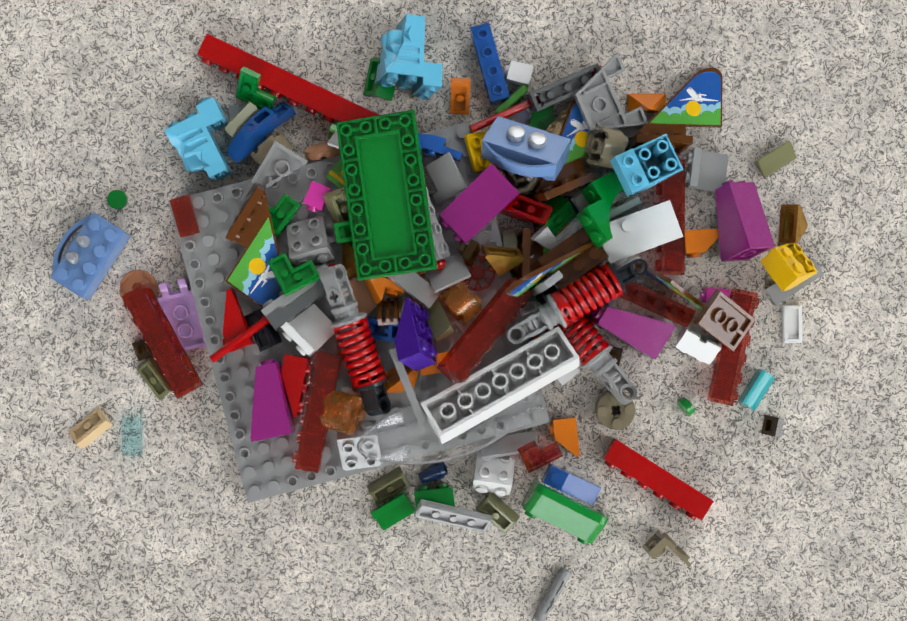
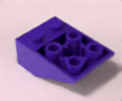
(415, 337)

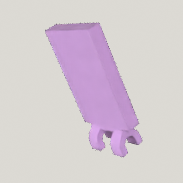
(182, 314)

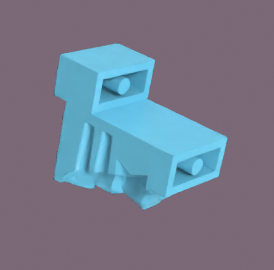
(403, 59)
(197, 142)
(646, 165)

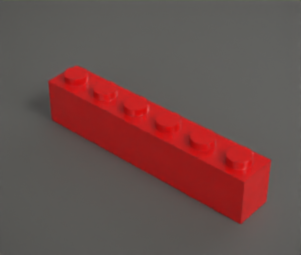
(657, 479)

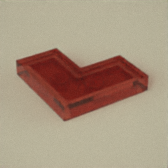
(535, 458)

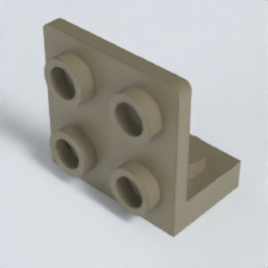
(656, 547)

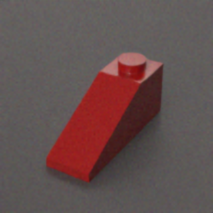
(528, 210)
(234, 321)

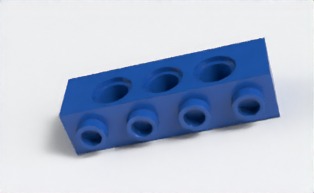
(489, 63)

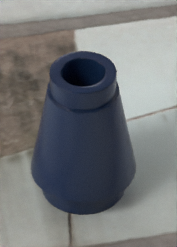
(433, 472)

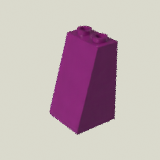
(478, 204)
(741, 222)
(636, 331)
(270, 403)

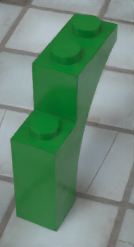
(596, 215)

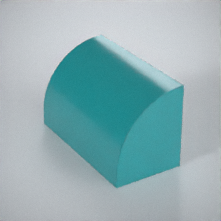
(756, 389)

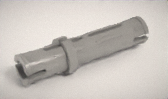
(555, 589)

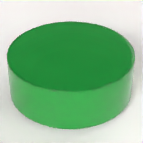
(117, 199)
(686, 406)

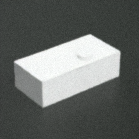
(642, 231)

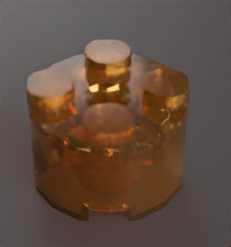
(460, 302)
(342, 412)

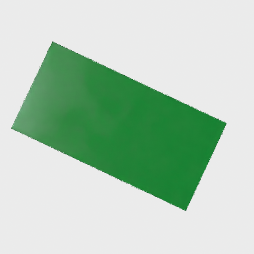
(386, 195)

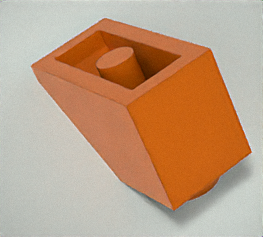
(699, 241)
(565, 432)

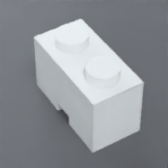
(698, 344)

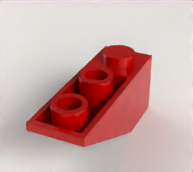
(294, 378)

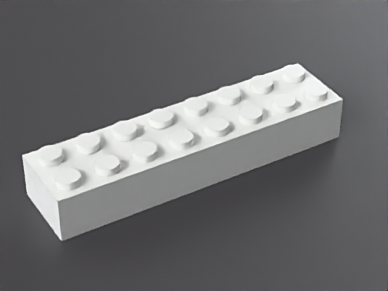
(500, 384)

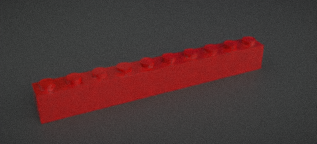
(281, 82)

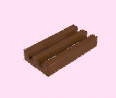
(388, 304)

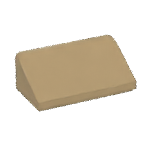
(90, 428)

